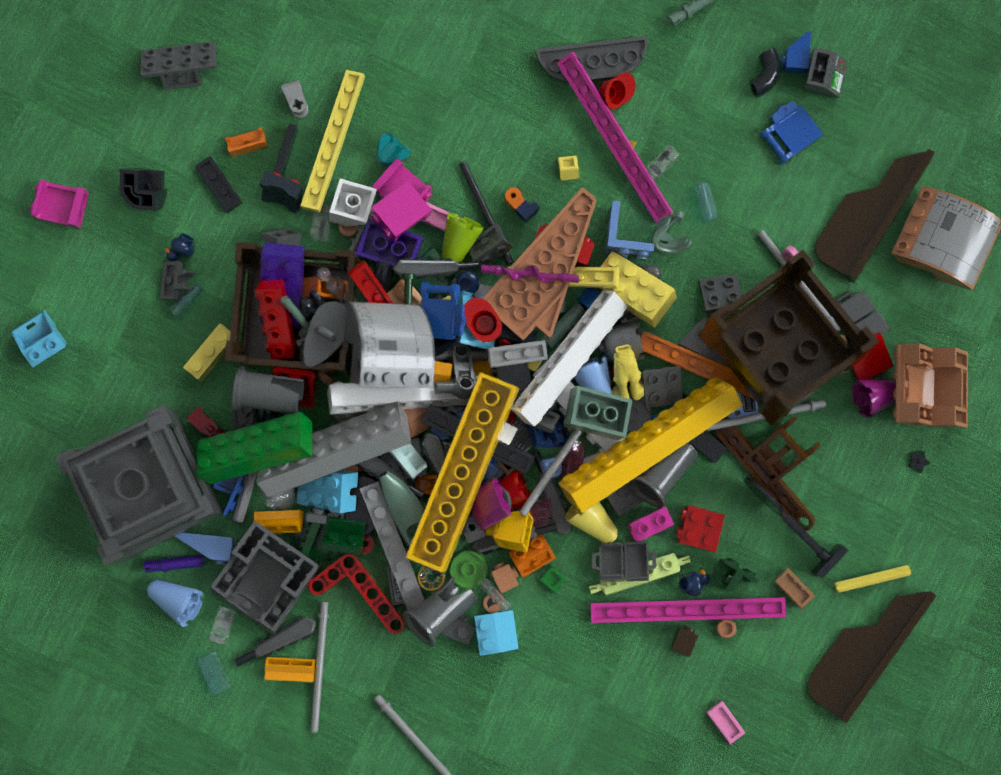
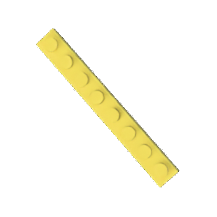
(332, 141)

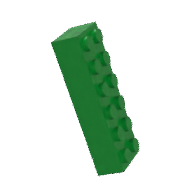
(254, 448)

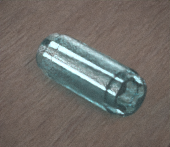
(706, 201)

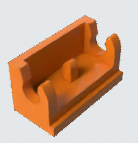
(246, 142)

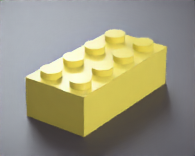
(640, 291)

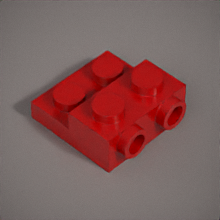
(700, 528)

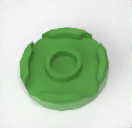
(468, 569)

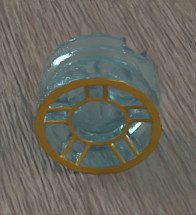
(426, 583)

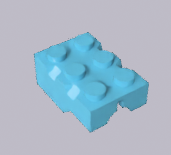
(330, 492)

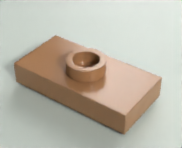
(794, 588)

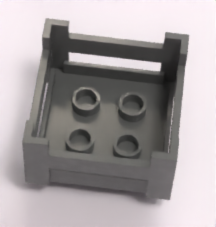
(140, 486)

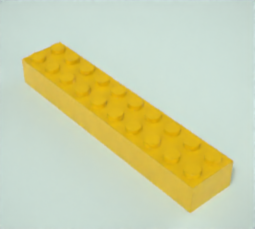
(650, 444)
(462, 472)

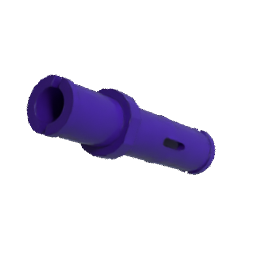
(173, 563)

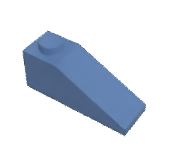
(211, 546)

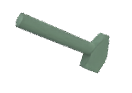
(297, 315)

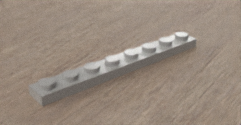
(392, 545)

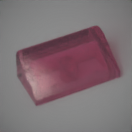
(573, 459)
(540, 509)

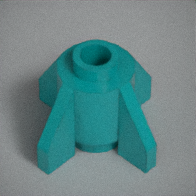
(391, 149)

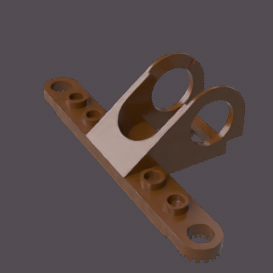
(768, 468)

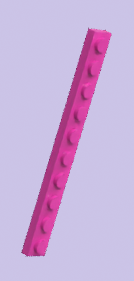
(614, 137)
(688, 610)

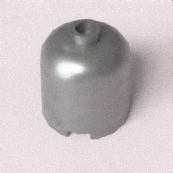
(620, 336)

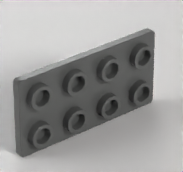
(179, 64)

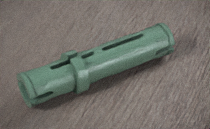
(686, 11)

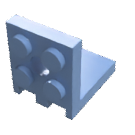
(624, 248)

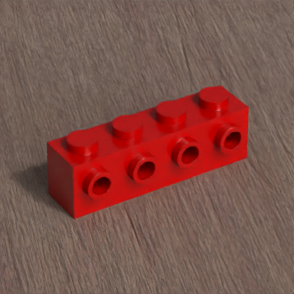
(276, 319)

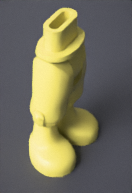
(627, 370)

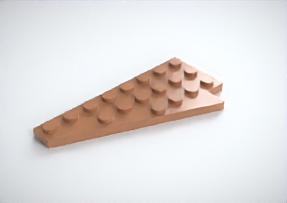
(532, 303)

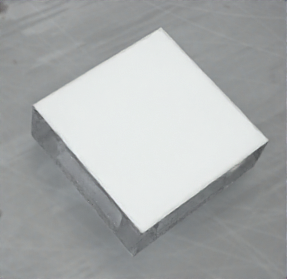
(507, 434)

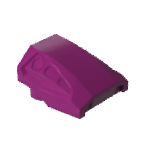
(490, 505)

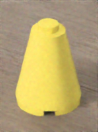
(594, 522)

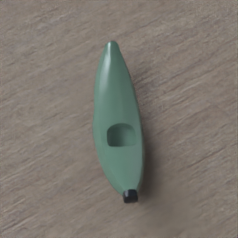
(404, 508)

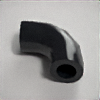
(769, 73)
(383, 273)

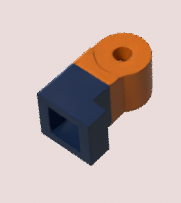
(520, 205)

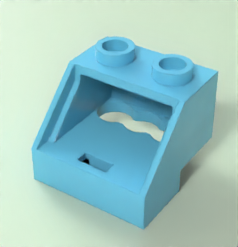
(40, 339)

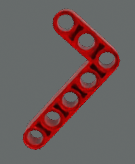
(363, 588)

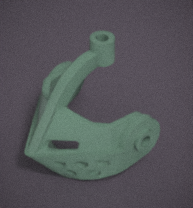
(674, 245)

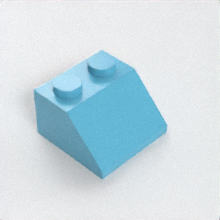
(496, 632)

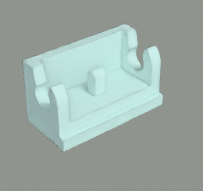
(409, 460)

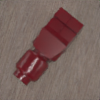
(203, 423)

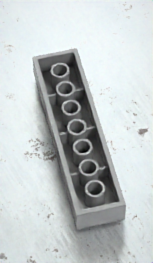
(341, 448)

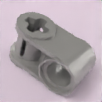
(295, 96)

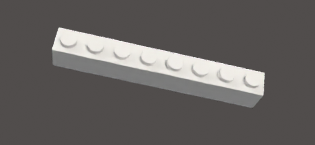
(569, 357)
(353, 398)

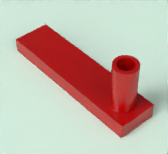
(368, 284)

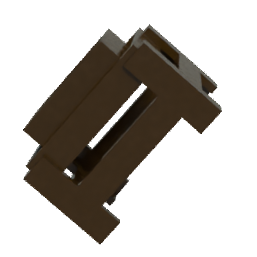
(782, 340)
(253, 347)

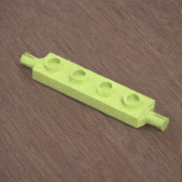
(665, 566)

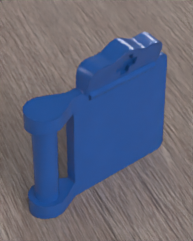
(793, 128)
(445, 316)

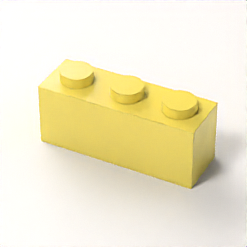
(208, 353)

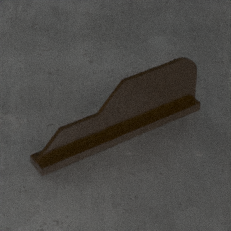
(867, 215)
(863, 654)

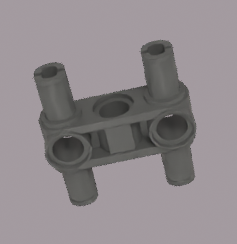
(462, 371)

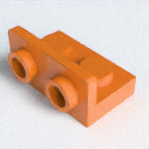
(538, 555)

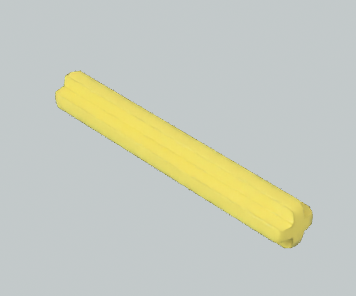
(873, 578)

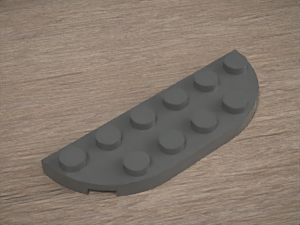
(600, 59)

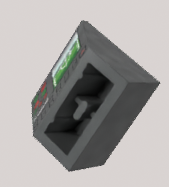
(825, 73)

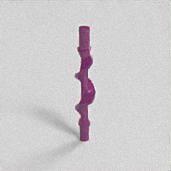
(529, 271)

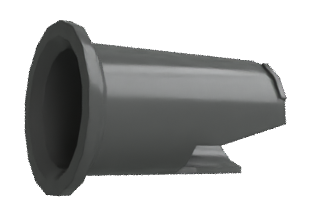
(266, 391)
(660, 478)
(438, 612)

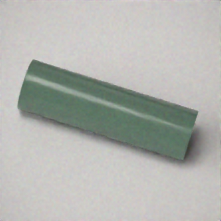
(564, 325)

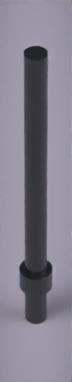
(482, 204)

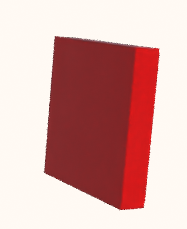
(874, 362)

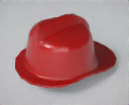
(618, 90)
(482, 320)

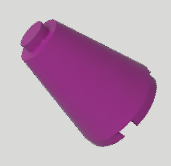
(873, 395)

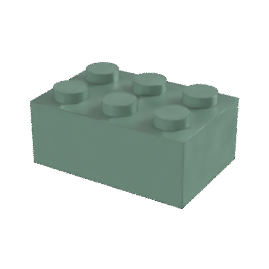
(598, 413)

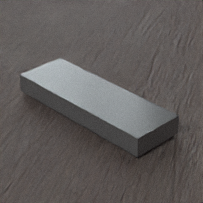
(517, 354)

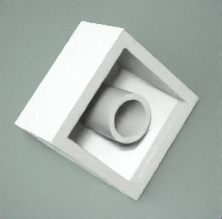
(351, 204)

